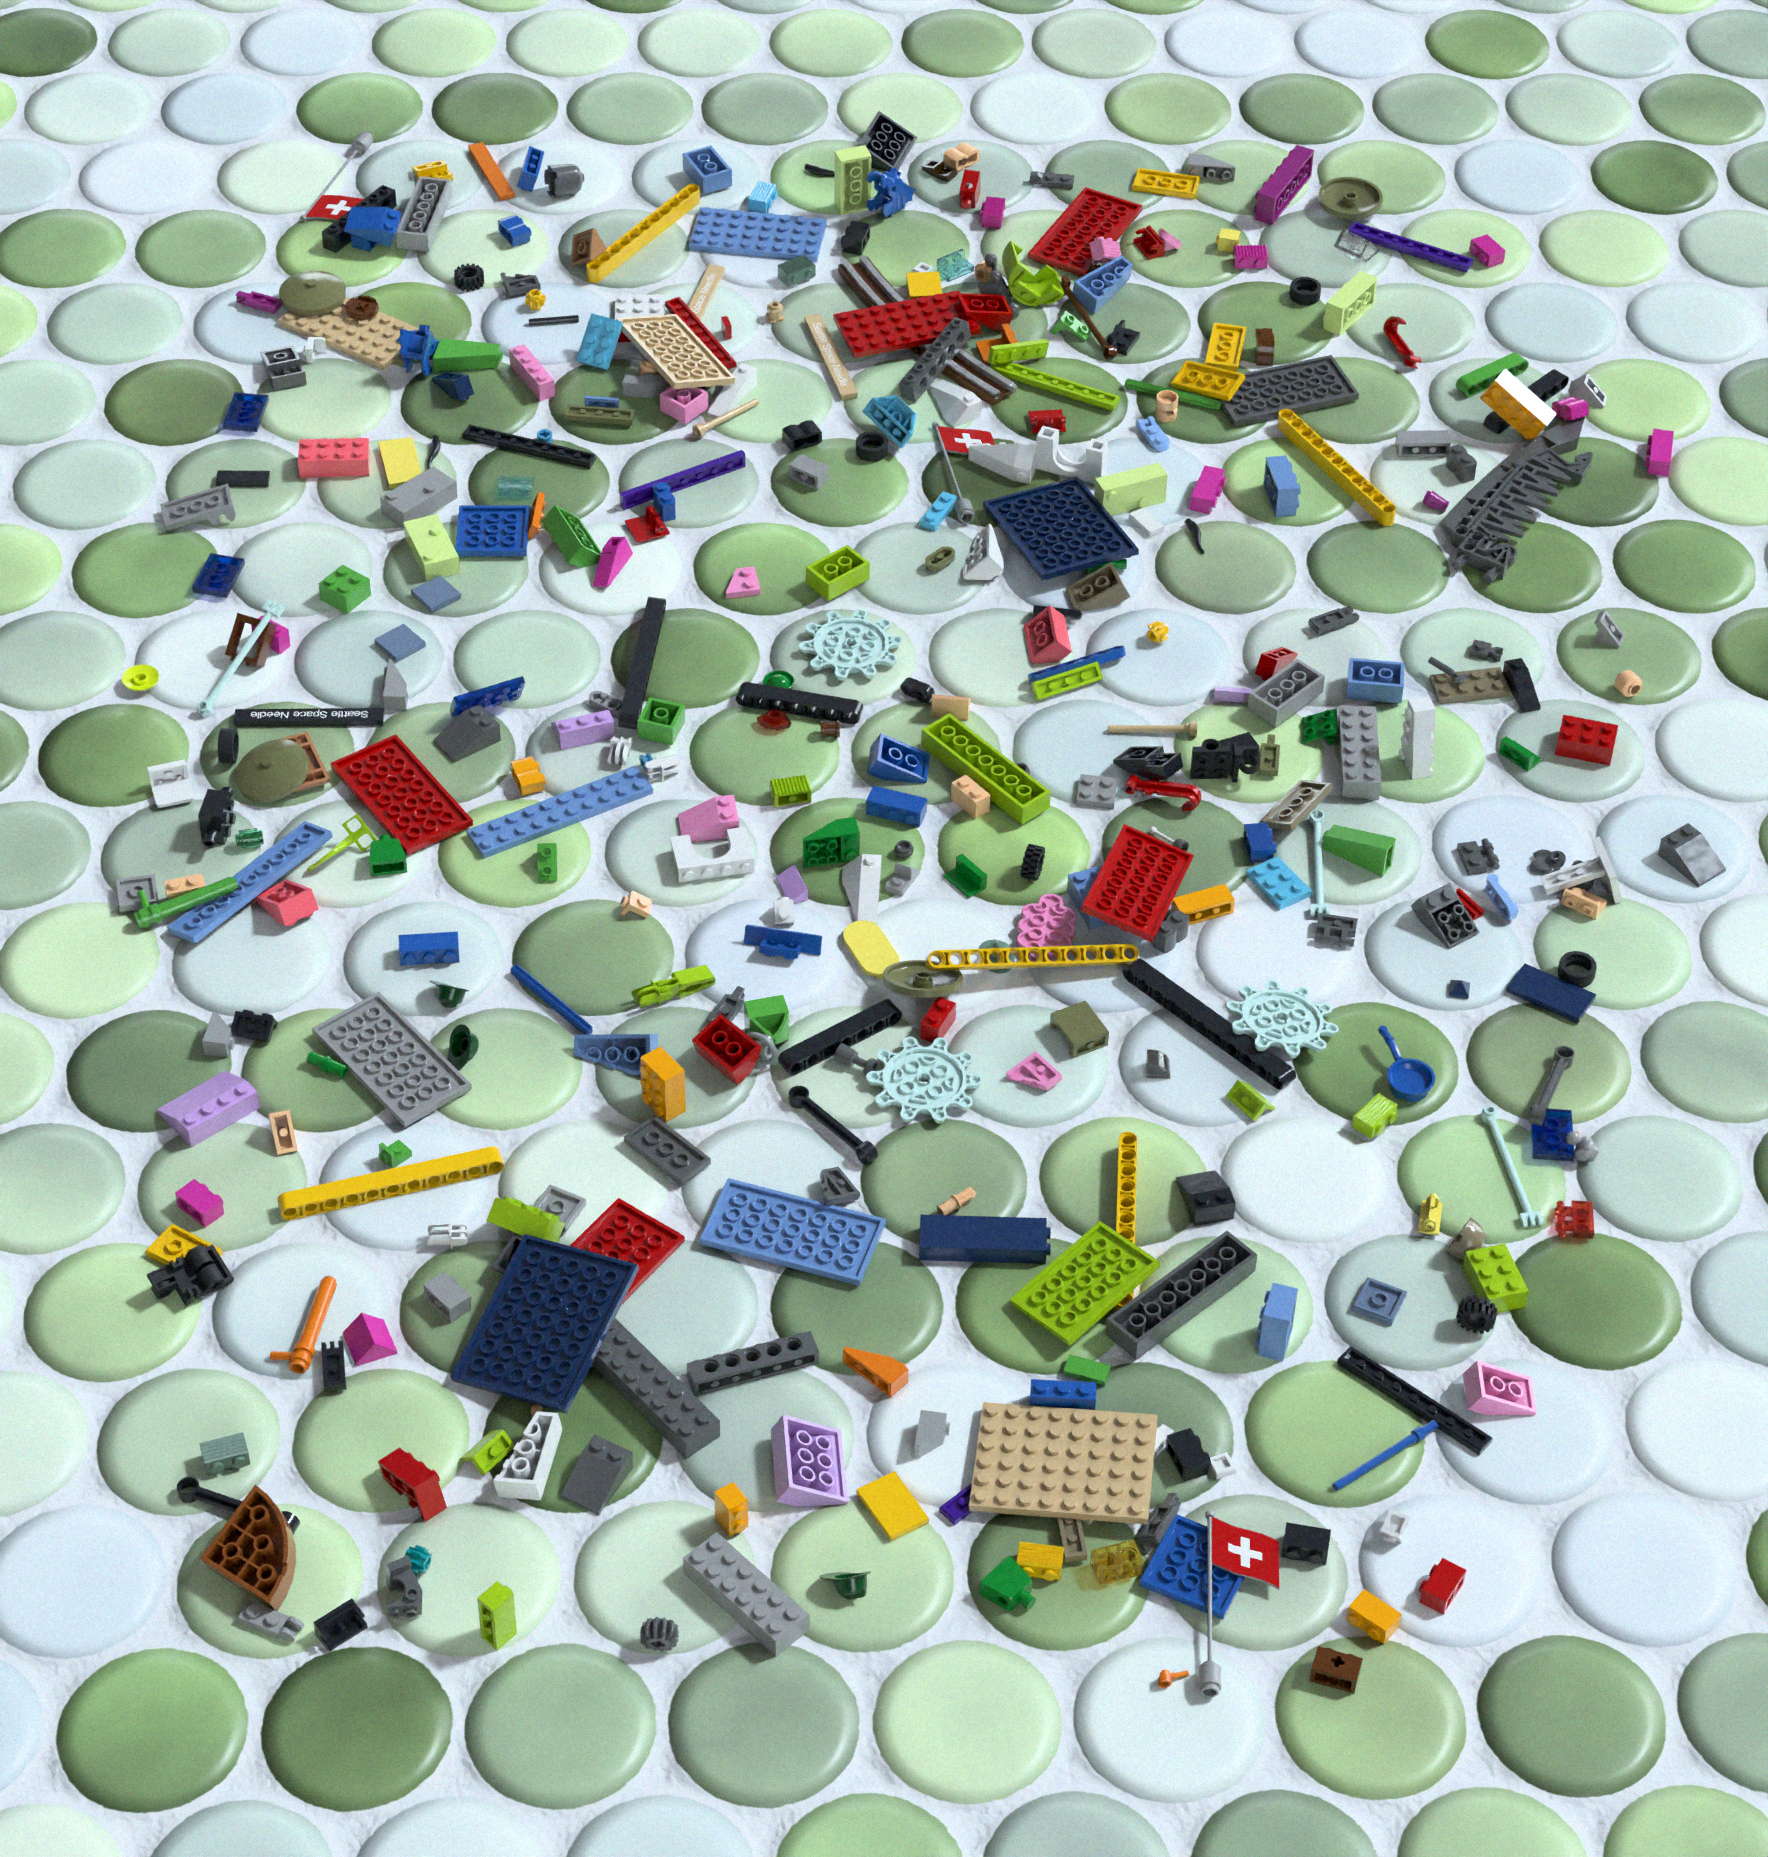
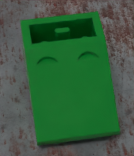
(832, 843)

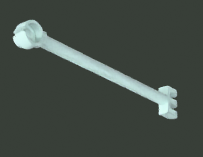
(271, 609)
(1316, 822)
(1490, 1118)

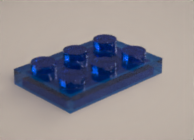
(245, 412)
(218, 575)
(1550, 1139)

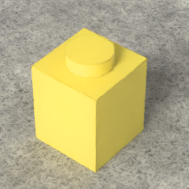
(1227, 240)

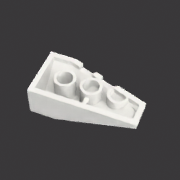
(729, 396)
(1010, 460)
(986, 558)
(862, 886)

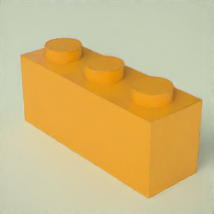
(1205, 903)

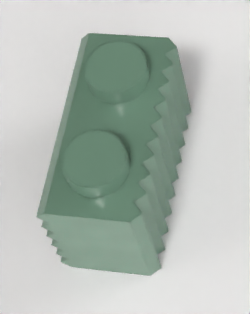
(796, 270)
(225, 1453)

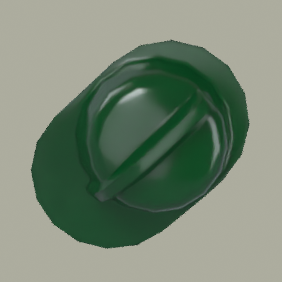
(449, 995)
(462, 1046)
(849, 1584)

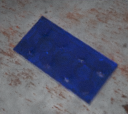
(488, 696)

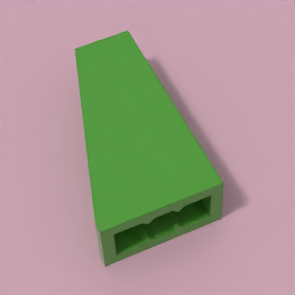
(465, 355)
(1361, 848)

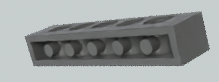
(935, 359)
(752, 1363)

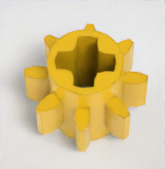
(535, 299)
(1157, 632)

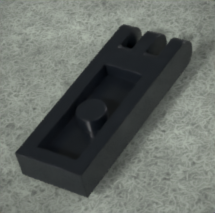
(1070, 613)
(333, 1366)

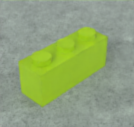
(497, 1615)

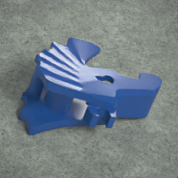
(890, 187)
(417, 342)

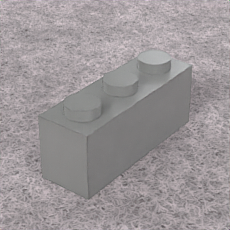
(1422, 443)

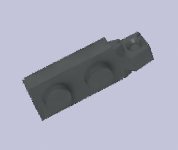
(1052, 180)
(729, 1005)
(1160, 1520)

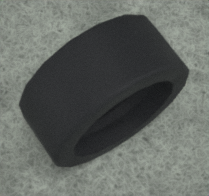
(1305, 298)
(871, 454)
(228, 745)
(1581, 959)

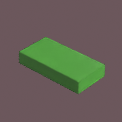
(1086, 1370)

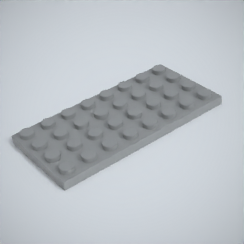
(392, 1059)

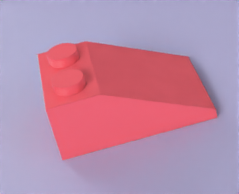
(288, 902)

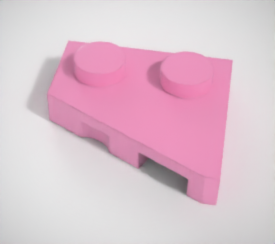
(743, 583)
(1035, 1072)

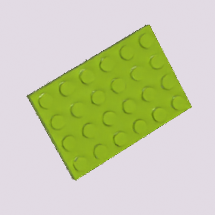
(1084, 1283)

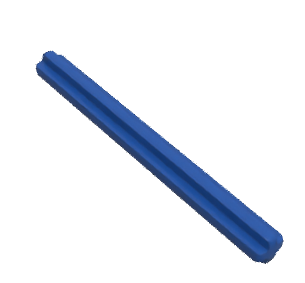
(552, 1000)

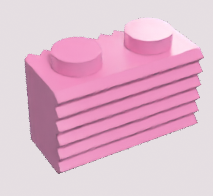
(1104, 250)

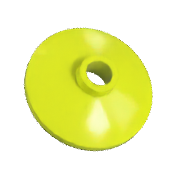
(140, 677)

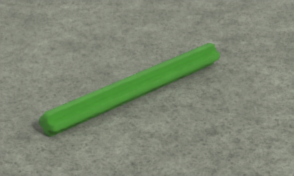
(1183, 396)

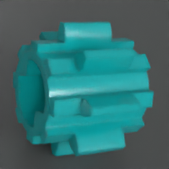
(419, 1558)

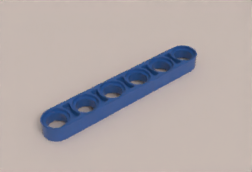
(1101, 656)

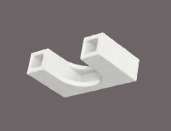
(1052, 460)
(693, 867)

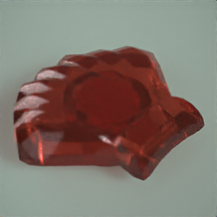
(774, 720)

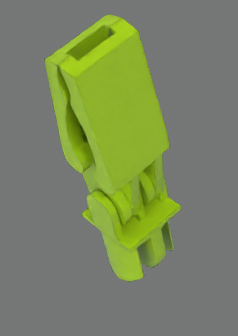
(682, 984)

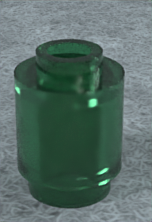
(249, 838)

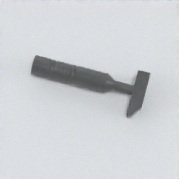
(1446, 669)

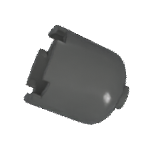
(563, 179)

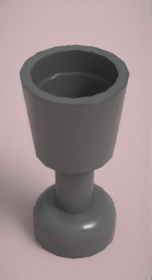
(849, 1057)

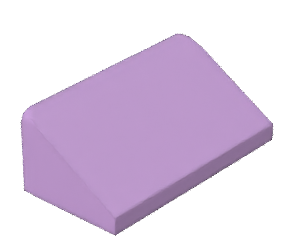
(1231, 694)
(793, 885)

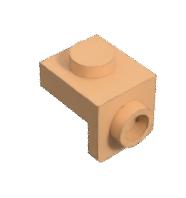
(636, 903)

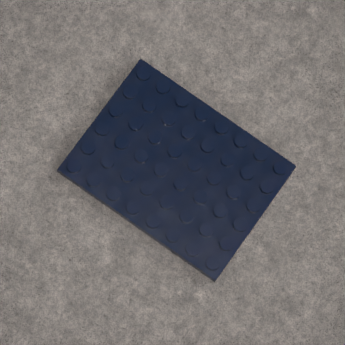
(1060, 528)
(545, 1323)

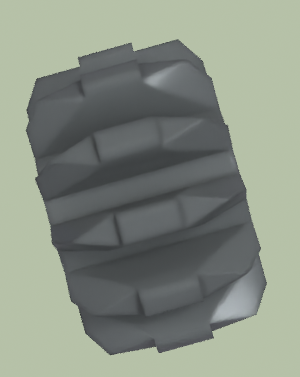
(659, 1634)

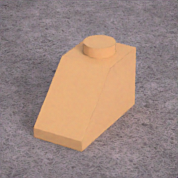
(282, 1131)

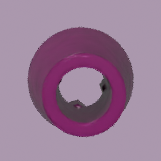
(1435, 501)

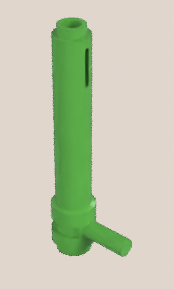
(157, 912)

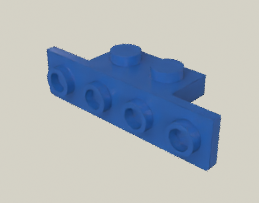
(782, 942)

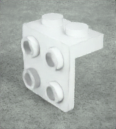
(170, 783)

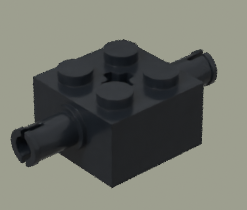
(216, 817)

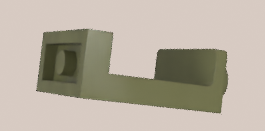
(1080, 1028)

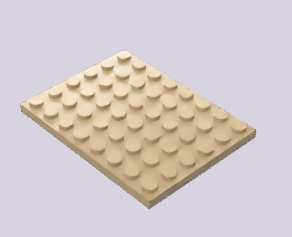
(1064, 1463)

